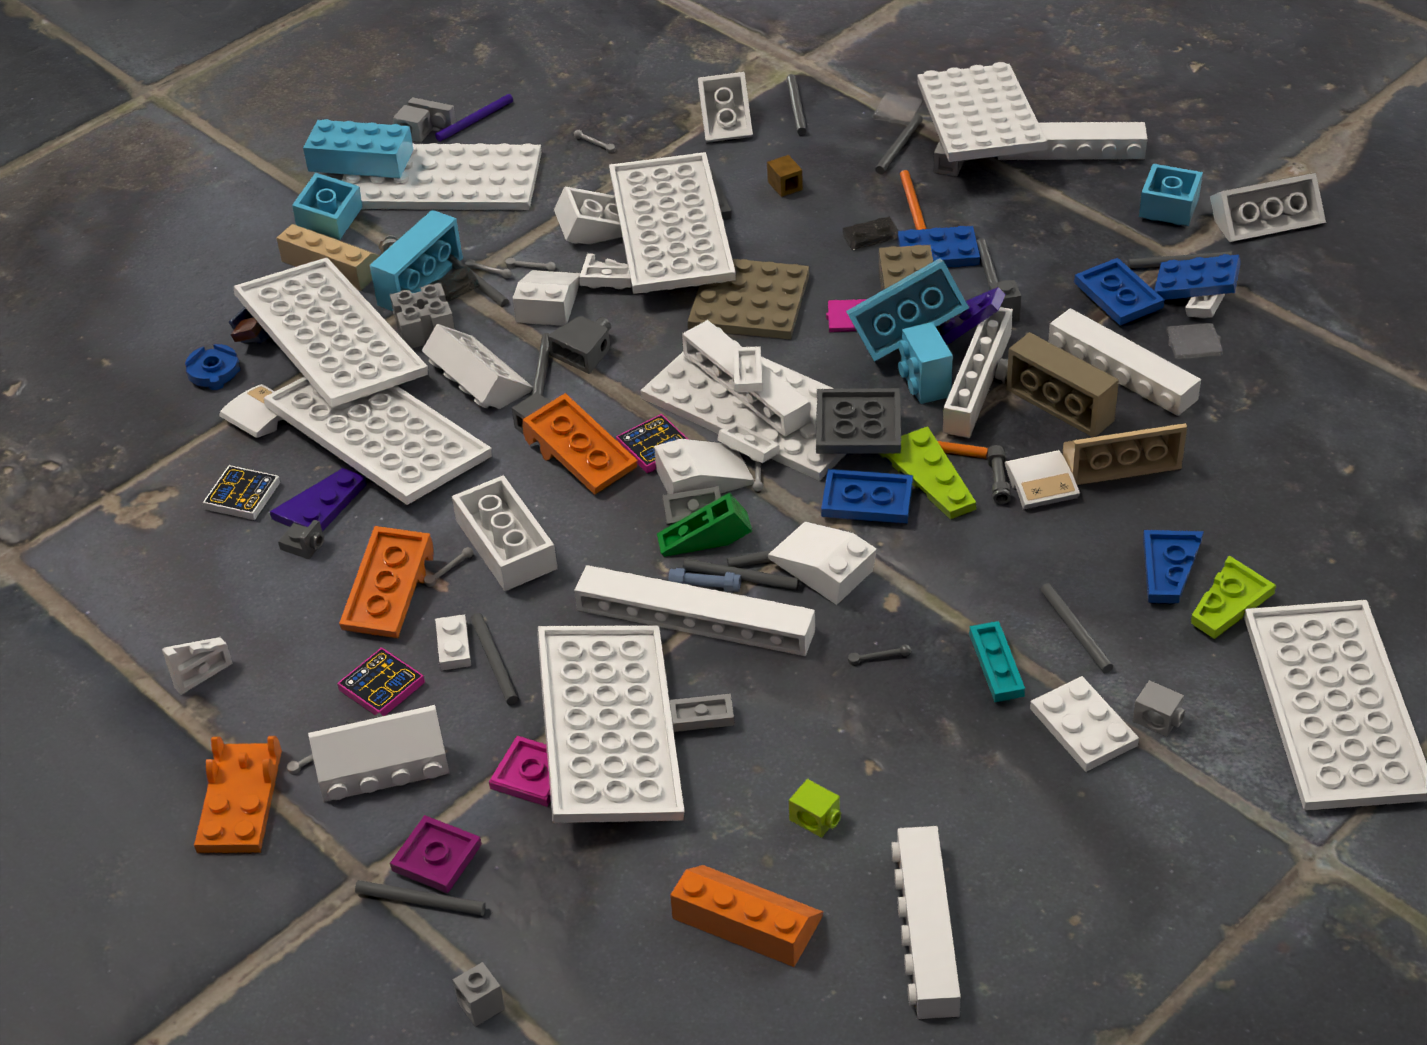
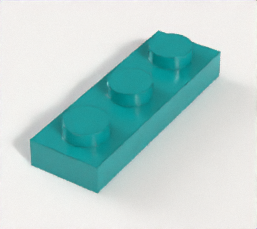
(997, 661)

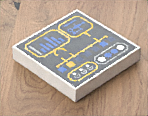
(241, 492)

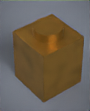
(785, 175)

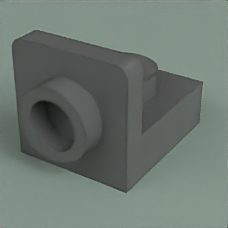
(302, 540)

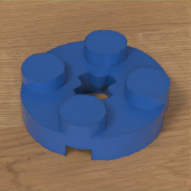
(212, 366)

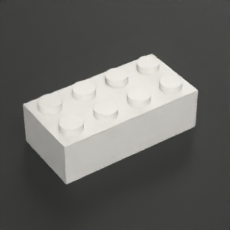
(504, 533)

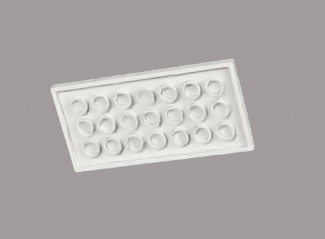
(981, 112)
(457, 179)
(671, 223)
(330, 331)
(702, 400)
(384, 437)
(1337, 705)
(608, 725)

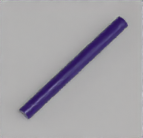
(474, 117)

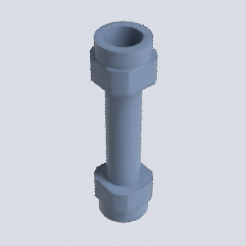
(730, 582)

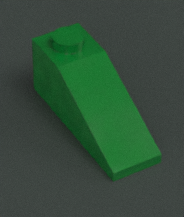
(707, 528)

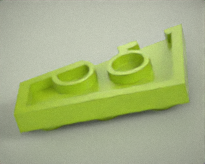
(1231, 593)

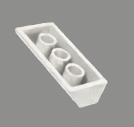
(1268, 207)
(474, 368)
(378, 753)

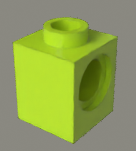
(814, 808)

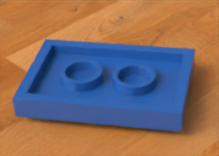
(953, 245)
(1198, 277)
(1119, 291)
(867, 496)

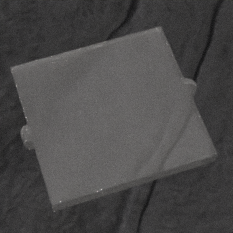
(897, 108)
(1194, 341)

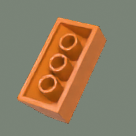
(744, 913)

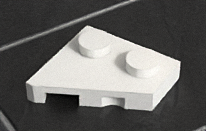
(607, 274)
(196, 662)

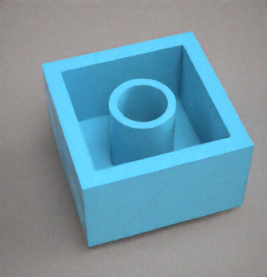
(1170, 194)
(327, 206)
(925, 363)

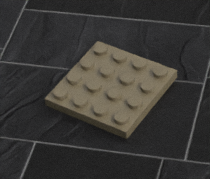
(757, 303)

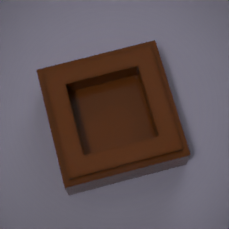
(246, 330)

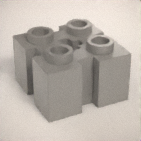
(420, 312)

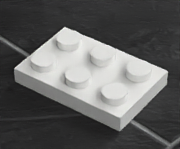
(1084, 723)

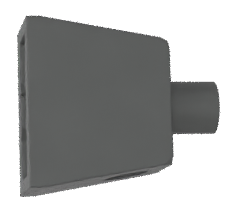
(581, 342)

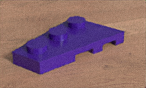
(979, 309)
(321, 501)

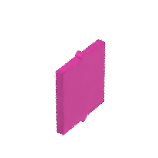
(838, 317)

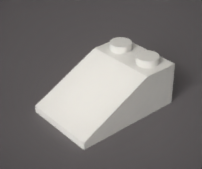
(725, 107)
(587, 216)
(545, 297)
(700, 465)
(825, 559)

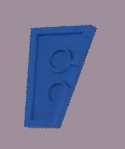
(1169, 562)

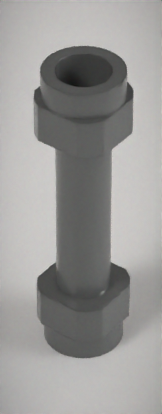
(1000, 488)

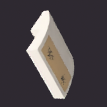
(250, 413)
(1042, 479)

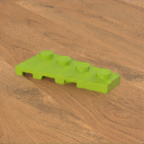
(932, 472)

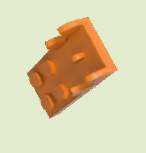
(578, 443)
(386, 581)
(238, 796)

